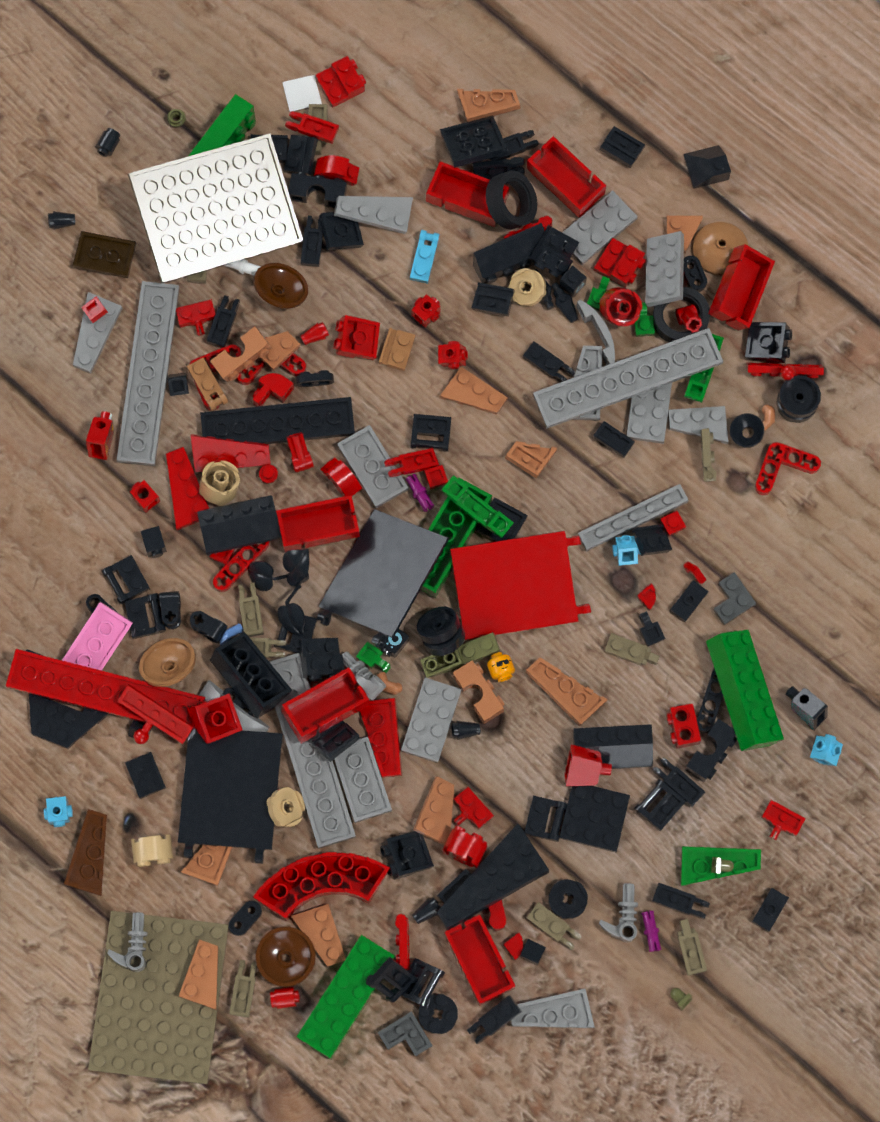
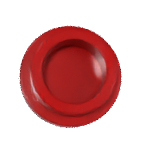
(268, 473)

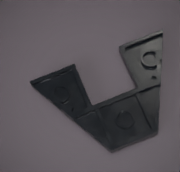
(59, 722)

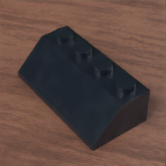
(507, 255)
(239, 525)
(250, 674)
(619, 745)

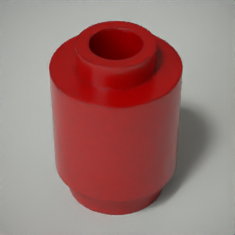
(284, 997)

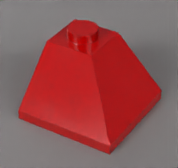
(215, 718)

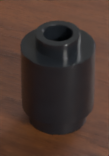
(108, 142)

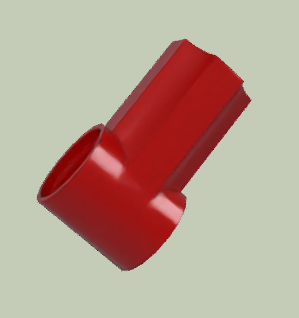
(689, 318)
(300, 456)

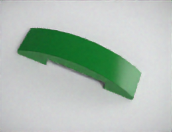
(699, 381)
(476, 507)

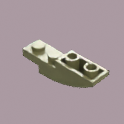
(473, 650)

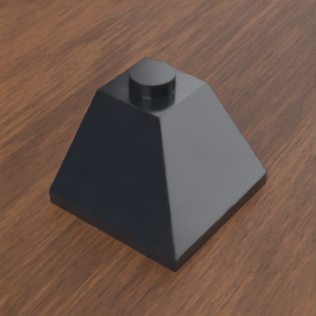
(707, 166)

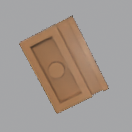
(397, 349)

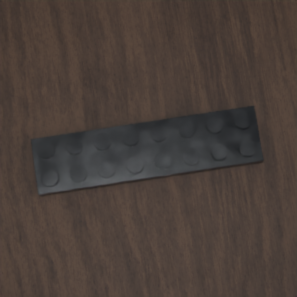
(276, 422)

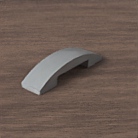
(589, 314)
(247, 722)

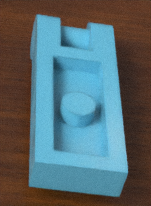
(424, 257)

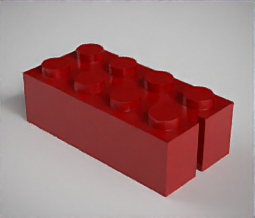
(566, 177)
(461, 193)
(741, 287)
(318, 523)
(324, 705)
(479, 960)

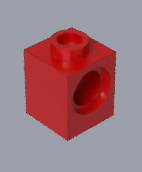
(148, 502)

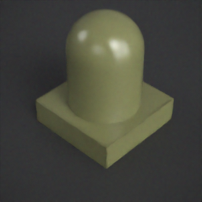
(721, 865)
(681, 998)

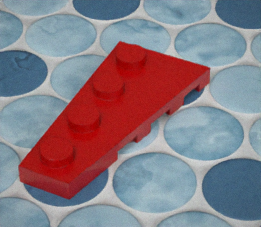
(238, 453)
(184, 489)
(383, 733)

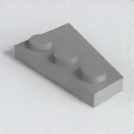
(692, 420)

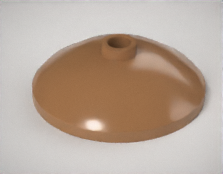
(707, 249)
(167, 662)

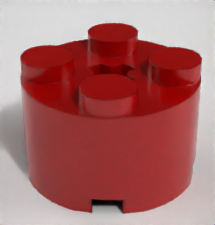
(629, 310)
(465, 847)

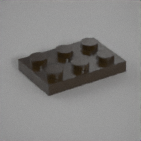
(104, 254)

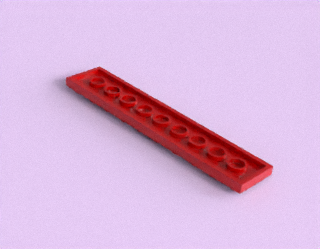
(89, 686)

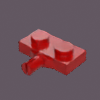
(196, 315)
(471, 809)
(782, 819)

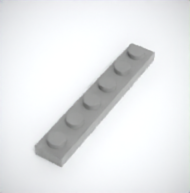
(633, 517)

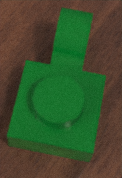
(596, 294)
(645, 324)
(372, 656)

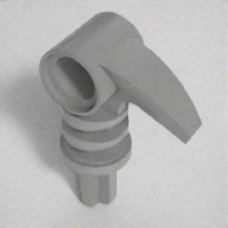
(370, 683)
(627, 919)
(136, 942)

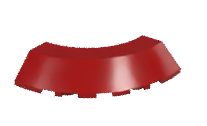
(321, 876)

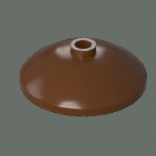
(280, 285)
(285, 942)

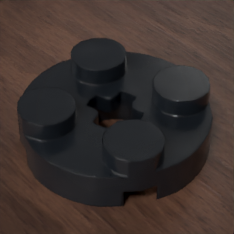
(570, 888)
(449, 1019)

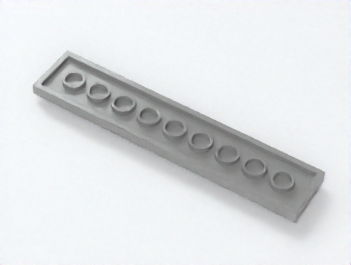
(148, 373)
(627, 378)
(313, 771)

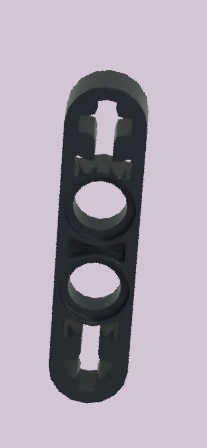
(709, 696)

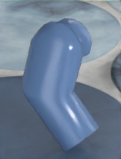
(230, 633)

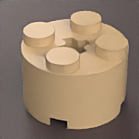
(219, 482)
(152, 849)

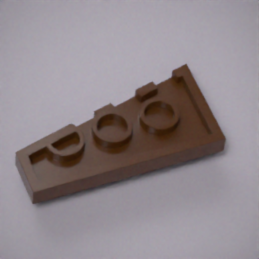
(88, 858)

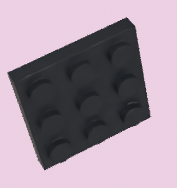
(473, 141)
(595, 817)

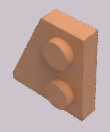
(686, 224)
(282, 348)
(530, 457)

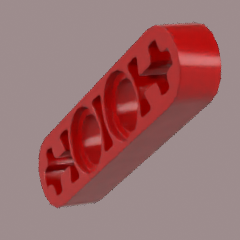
(239, 560)

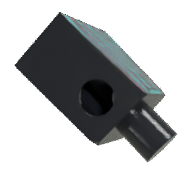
(807, 706)

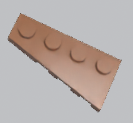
(571, 696)

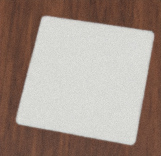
(301, 93)

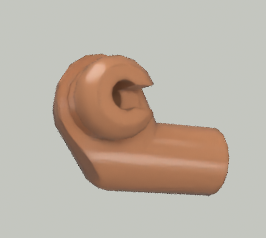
(769, 416)
(392, 688)

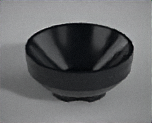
(747, 421)

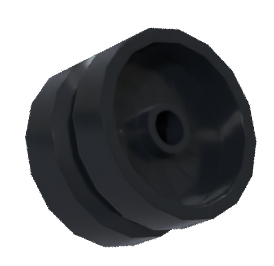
(803, 389)
(440, 631)

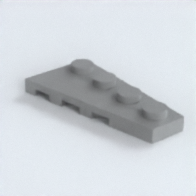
(382, 212)
(94, 335)
(589, 360)
(556, 1011)

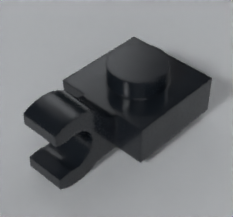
(651, 631)

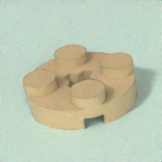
(536, 292)
(276, 807)

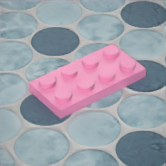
(98, 638)

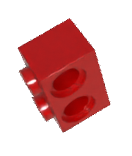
(689, 725)

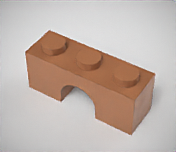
(255, 347)
(471, 677)

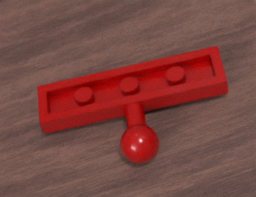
(786, 371)
(155, 715)

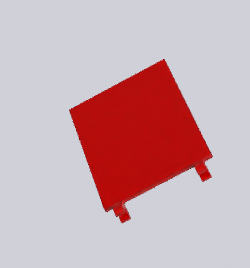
(516, 584)

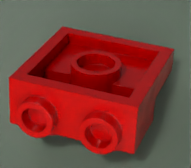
(341, 81)
(620, 263)
(356, 337)

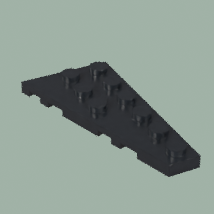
(503, 872)

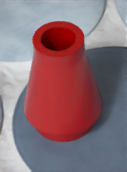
(315, 333)

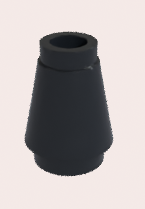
(59, 219)
(465, 729)
(426, 910)

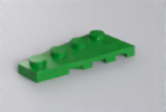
(697, 862)

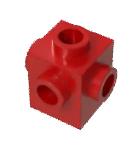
(426, 310)
(452, 355)

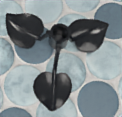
(297, 563)

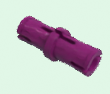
(419, 492)
(651, 931)

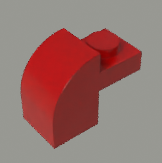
(337, 167)
(274, 385)
(341, 477)

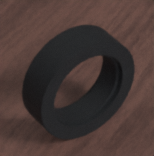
(496, 204)
(691, 296)

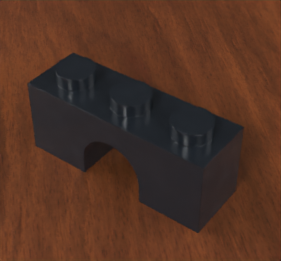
(302, 186)
(703, 765)

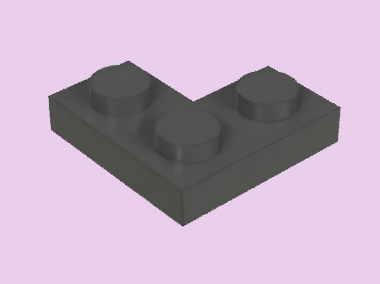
(738, 599)
(406, 1029)

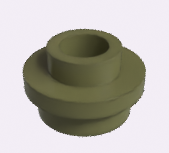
(176, 113)

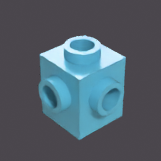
(626, 550)
(826, 750)
(53, 806)

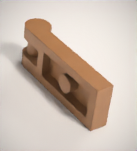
(207, 383)

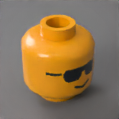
(501, 667)

